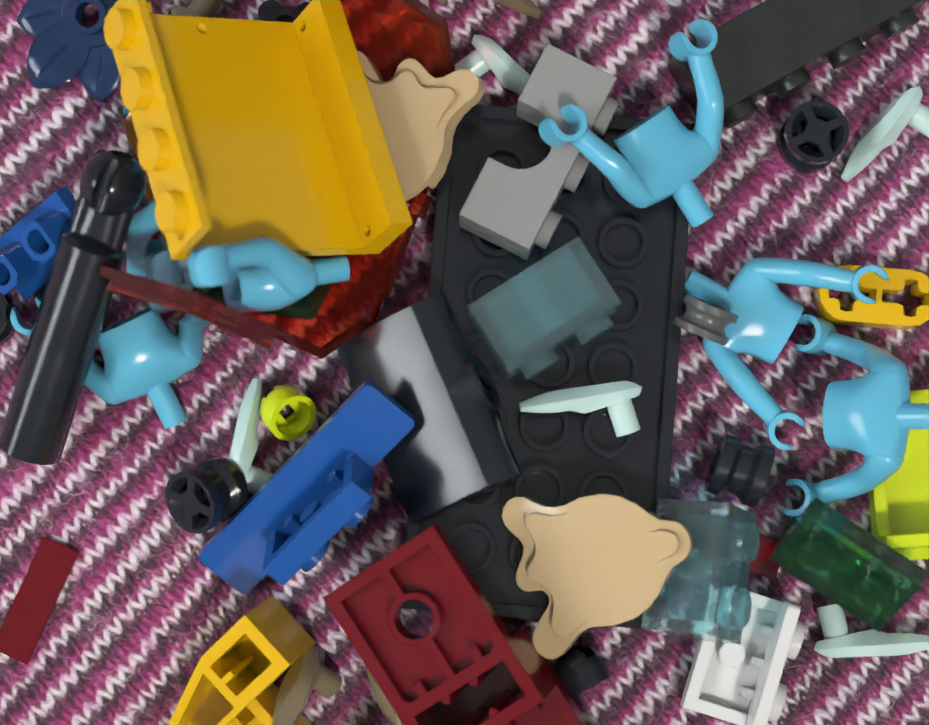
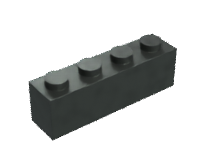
(785, 40)

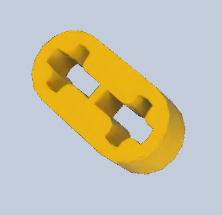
(880, 314)

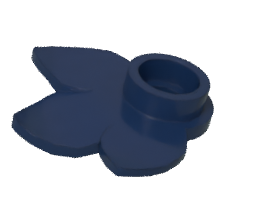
(69, 47)

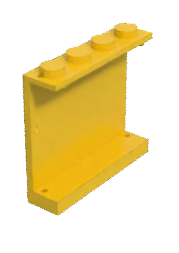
(257, 130)

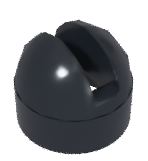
(581, 669)

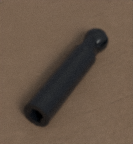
(72, 310)

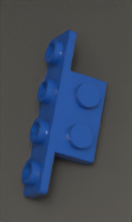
(310, 495)

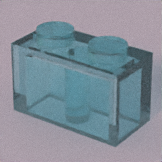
(545, 309)
(708, 589)

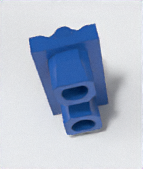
(32, 243)

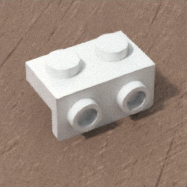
(744, 679)

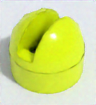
(298, 422)

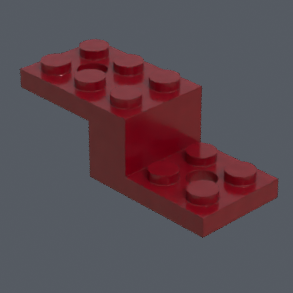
(466, 664)

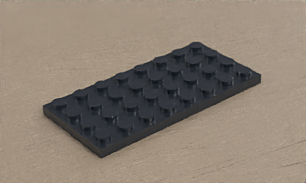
(562, 451)

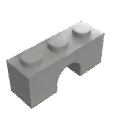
(517, 204)

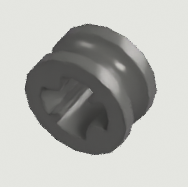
(705, 320)

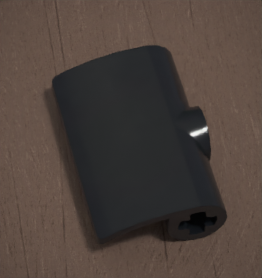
(456, 436)

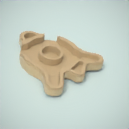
(420, 118)
(594, 560)

